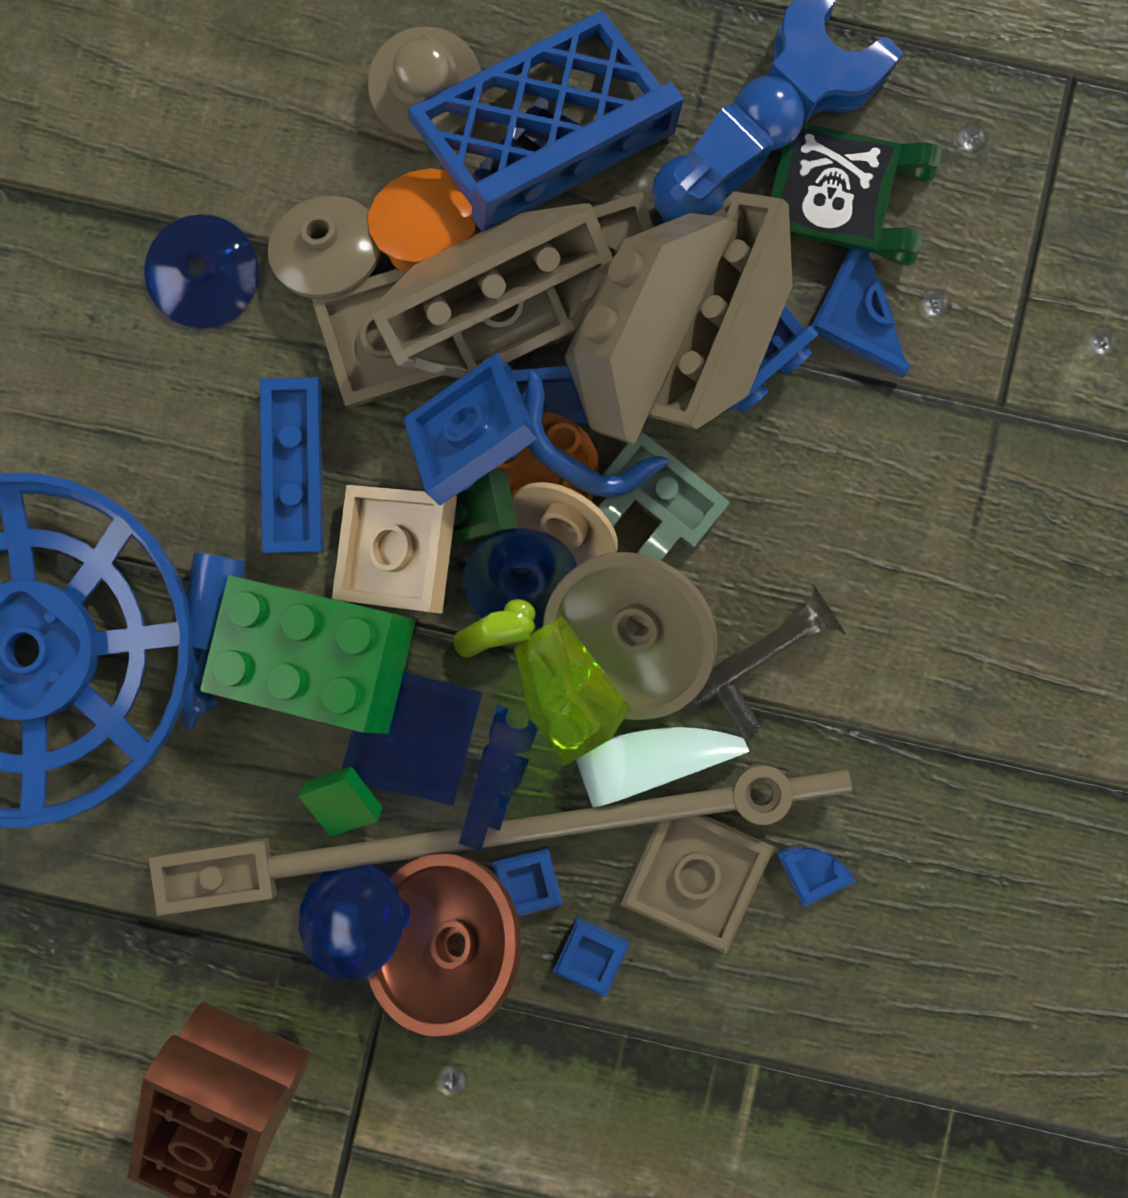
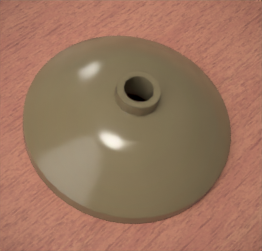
(651, 666)

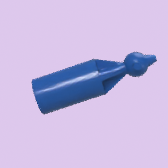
(204, 597)

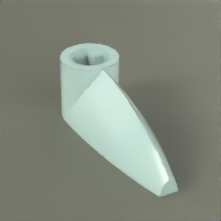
(652, 758)

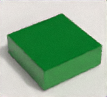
(340, 801)

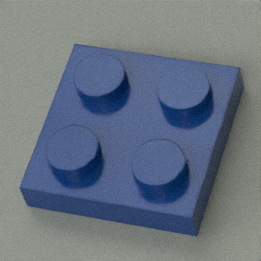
(469, 429)

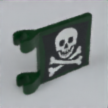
(842, 189)

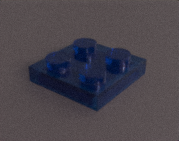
(424, 743)

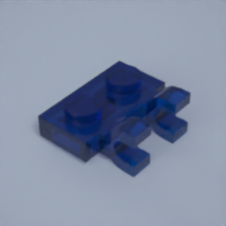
(497, 773)

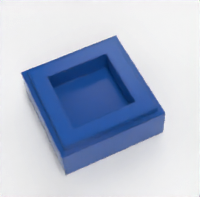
(529, 880)
(591, 956)

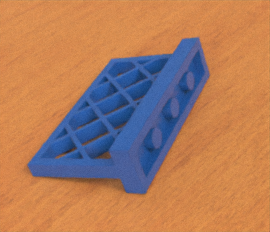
(563, 162)

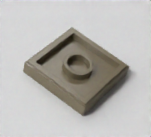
(697, 878)

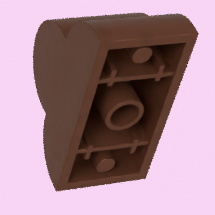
(213, 1106)

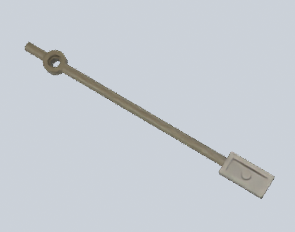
(248, 871)

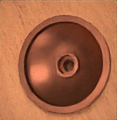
(428, 979)

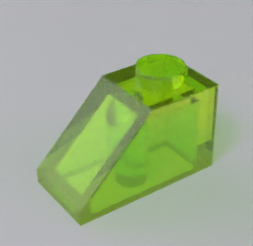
(568, 691)

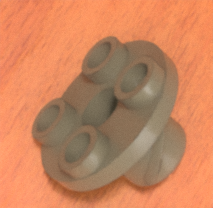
(414, 68)

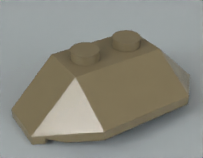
(496, 292)
(734, 316)
(642, 319)

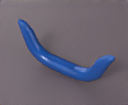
(571, 468)

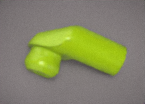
(496, 629)

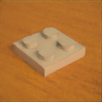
(394, 548)

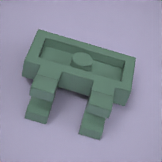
(671, 496)

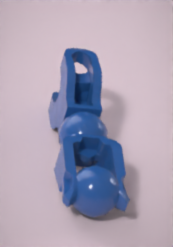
(770, 111)

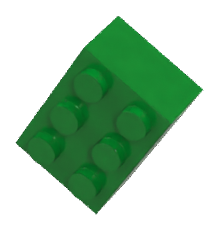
(308, 655)

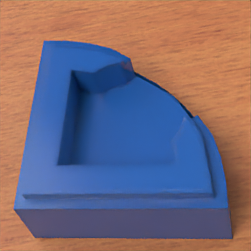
(813, 873)

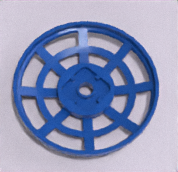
(72, 647)

